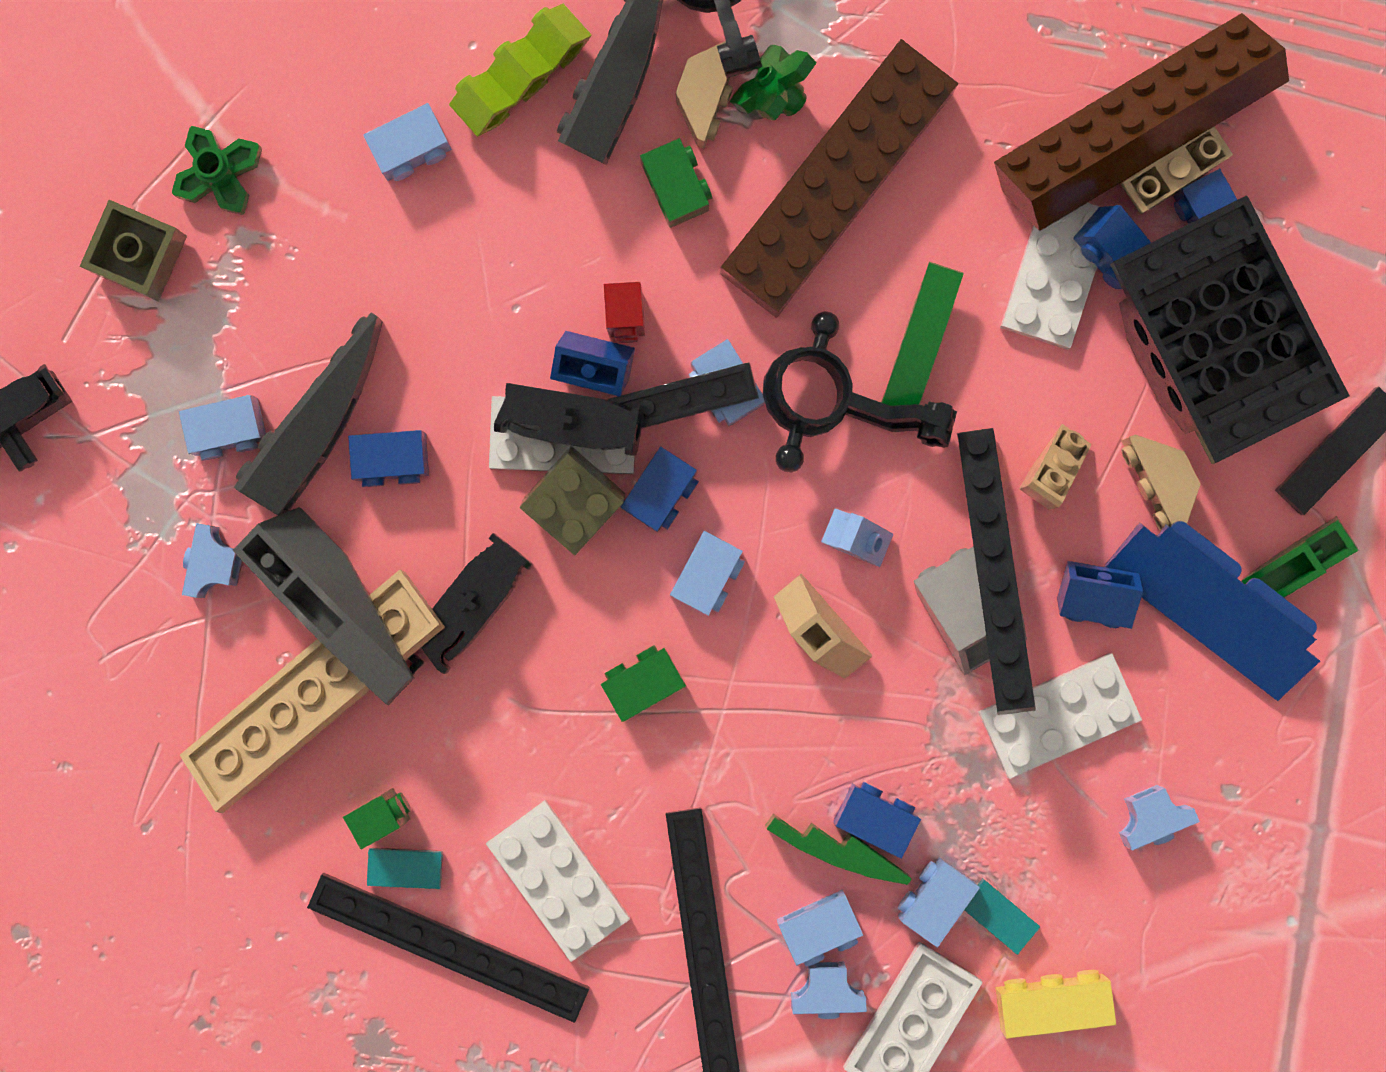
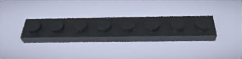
(996, 573)

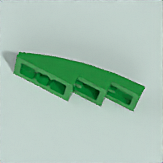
(922, 335)
(850, 854)

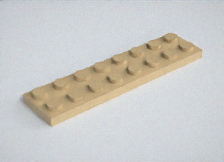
(298, 702)

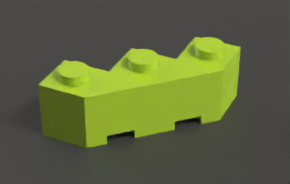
(519, 69)

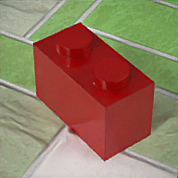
(624, 311)

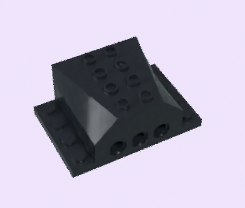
(1224, 332)

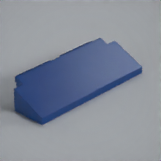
(1201, 593)

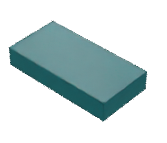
(404, 868)
(1001, 917)

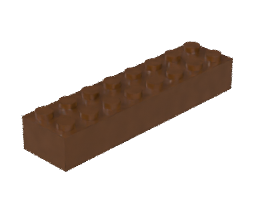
(1142, 121)
(838, 178)

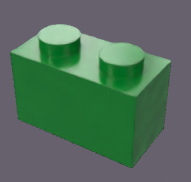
(675, 182)
(642, 683)
(378, 817)

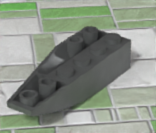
(613, 82)
(314, 425)
(327, 597)

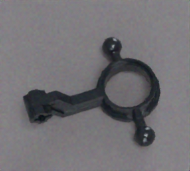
(738, 53)
(931, 421)

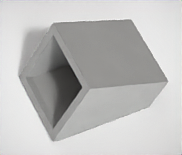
(955, 607)

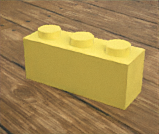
(1055, 1004)

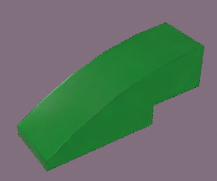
(1306, 558)

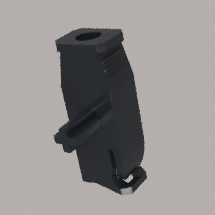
(25, 405)
(570, 419)
(474, 600)

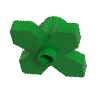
(776, 84)
(231, 162)

